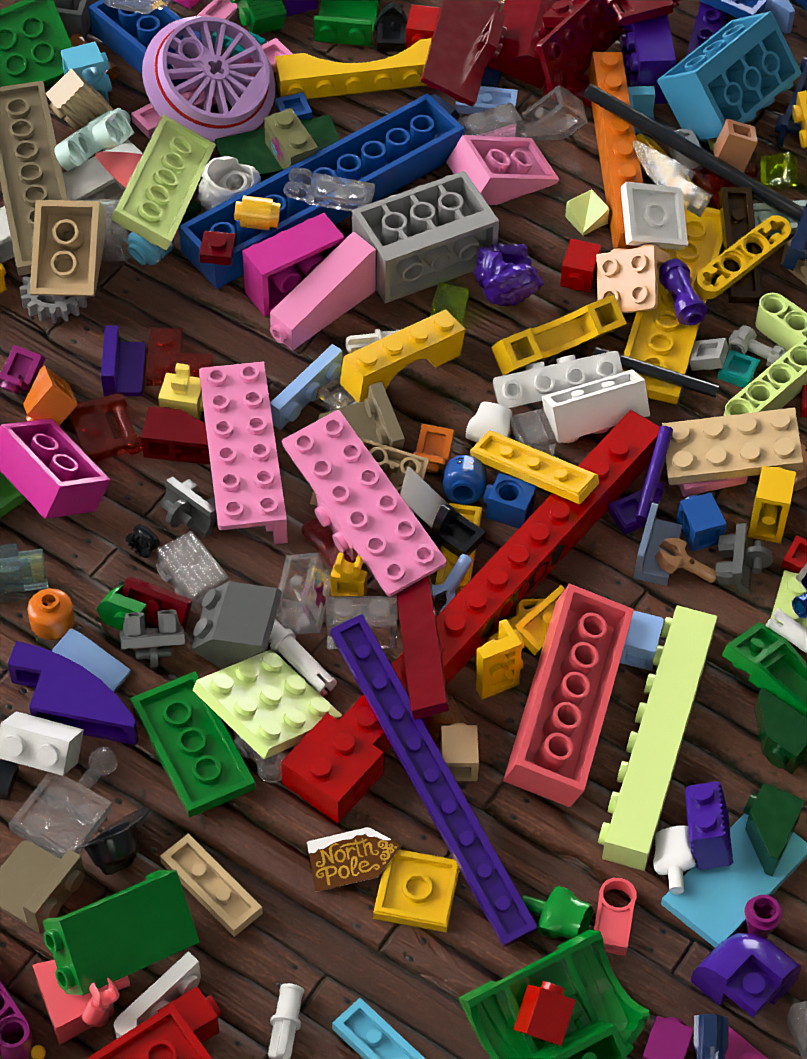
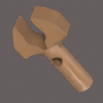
(681, 560)

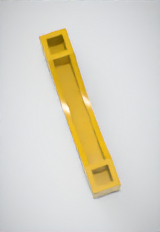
(326, 78)

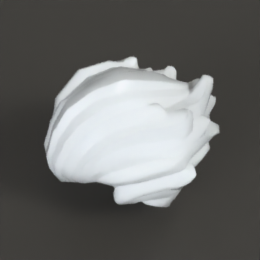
(225, 179)

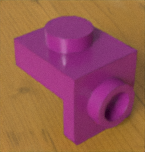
(20, 370)

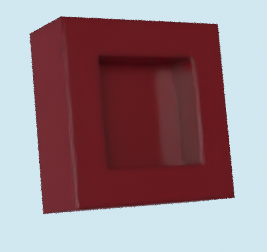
(217, 248)

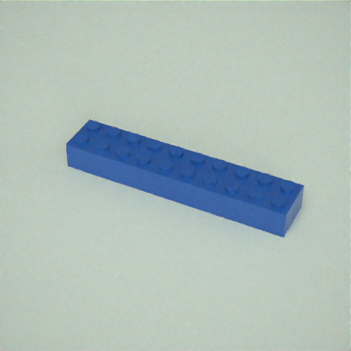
(382, 153)

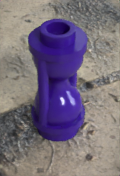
(676, 280)

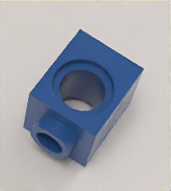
(520, 504)
(701, 521)

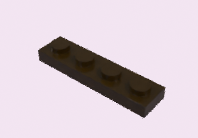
(736, 222)

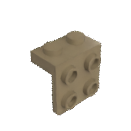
(38, 883)

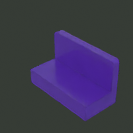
(122, 365)

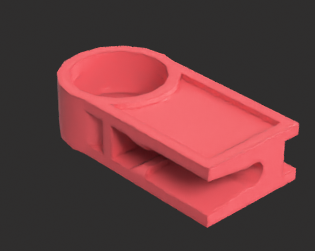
(615, 921)

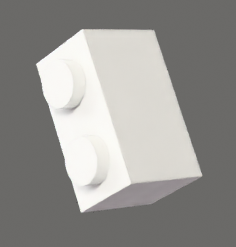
(40, 743)

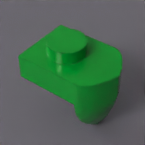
(115, 606)

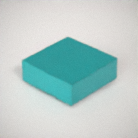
(738, 369)

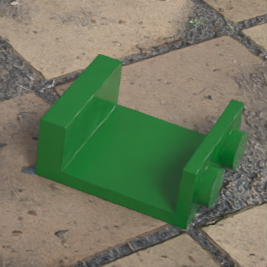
(346, 21)

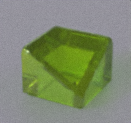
(779, 170)
(453, 299)

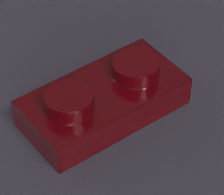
(157, 600)

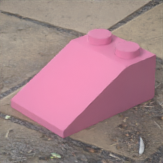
(502, 166)

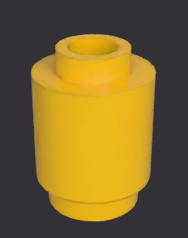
(257, 213)

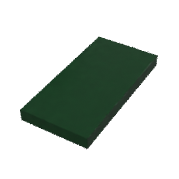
(253, 151)

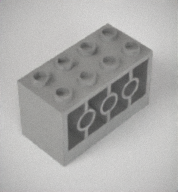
(426, 234)

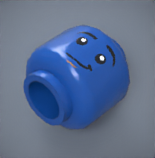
(464, 479)

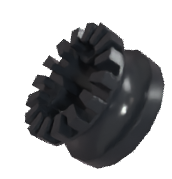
(142, 540)

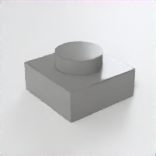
(708, 354)

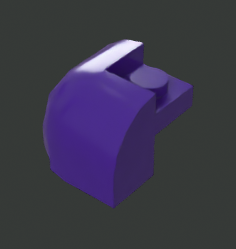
(746, 971)

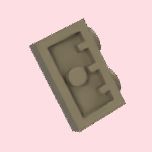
(374, 418)

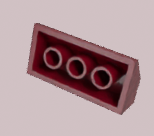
(524, 31)

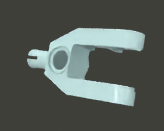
(100, 133)

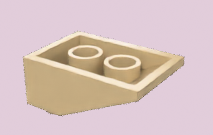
(67, 247)

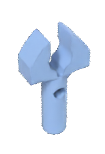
(452, 580)

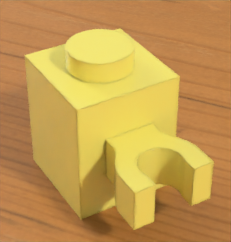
(182, 392)

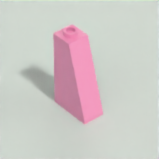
(326, 293)

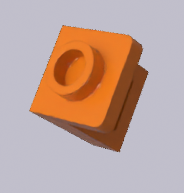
(435, 445)

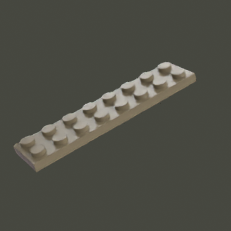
(27, 163)

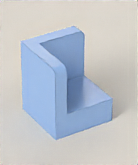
(642, 640)

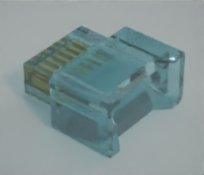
(20, 572)

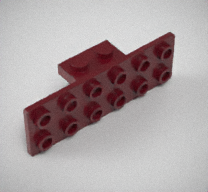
(577, 33)
(462, 46)

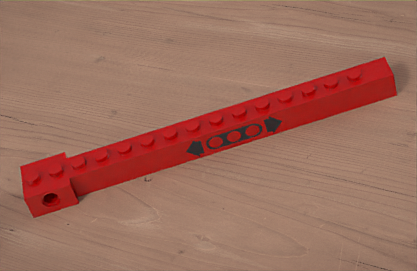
(346, 756)

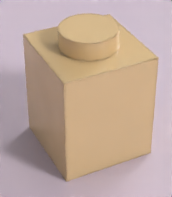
(460, 750)

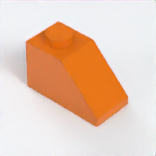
(49, 398)

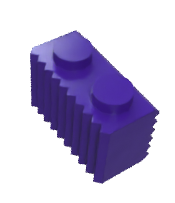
(708, 825)

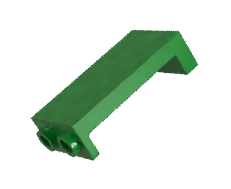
(120, 933)

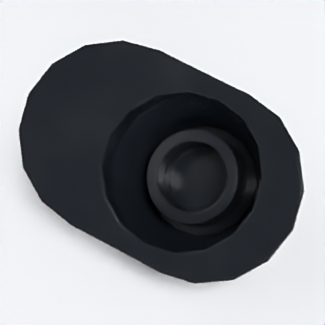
(117, 844)

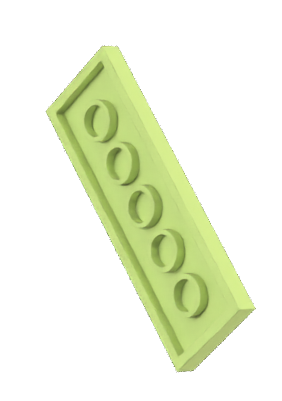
(163, 182)

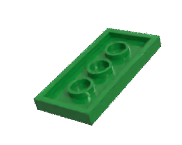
(192, 745)

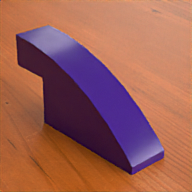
(71, 694)

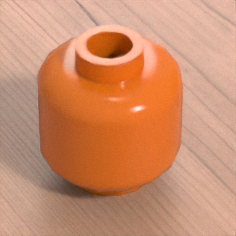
(51, 614)

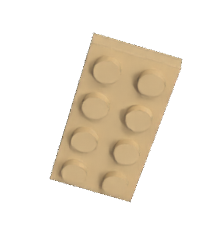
(733, 446)

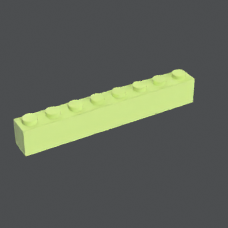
(659, 738)

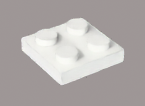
(654, 215)

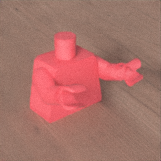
(75, 1013)

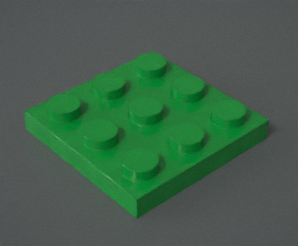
(31, 43)

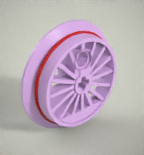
(210, 74)

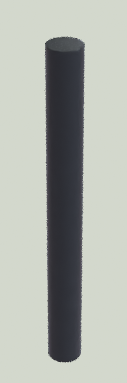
(665, 374)

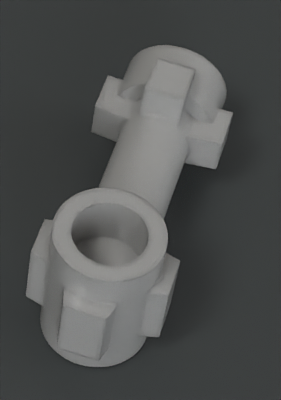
(744, 340)

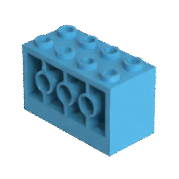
(730, 76)

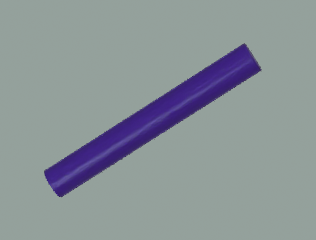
(654, 473)

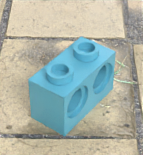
(90, 65)

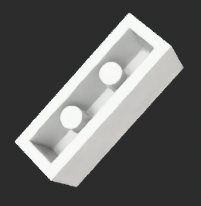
(595, 405)

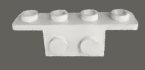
(541, 380)

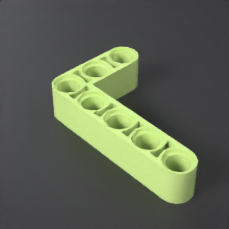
(784, 379)

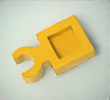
(348, 578)

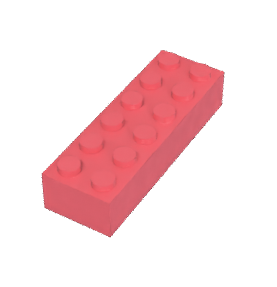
(569, 696)

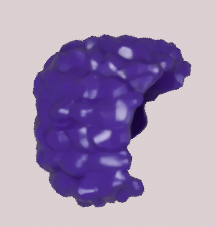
(506, 274)

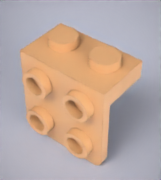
(631, 276)

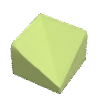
(587, 212)

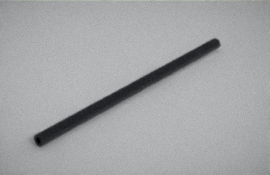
(693, 152)

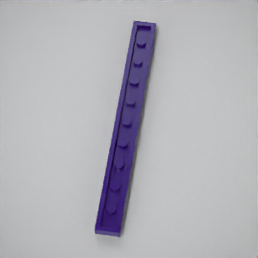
(434, 782)

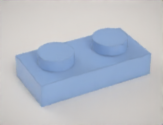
(488, 98)

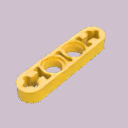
(740, 254)

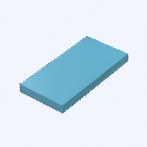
(717, 897)

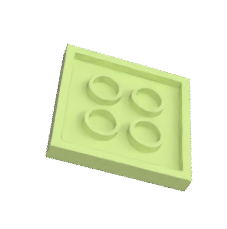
(264, 702)

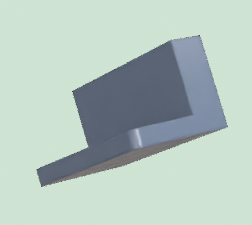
(653, 535)

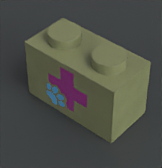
(288, 138)

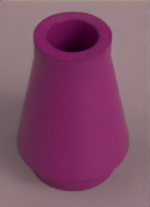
(762, 915)

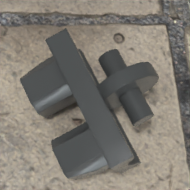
(187, 507)
(746, 557)
(136, 636)

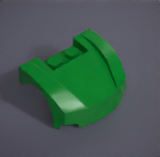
(602, 1019)

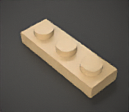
(212, 885)

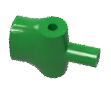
(561, 914)

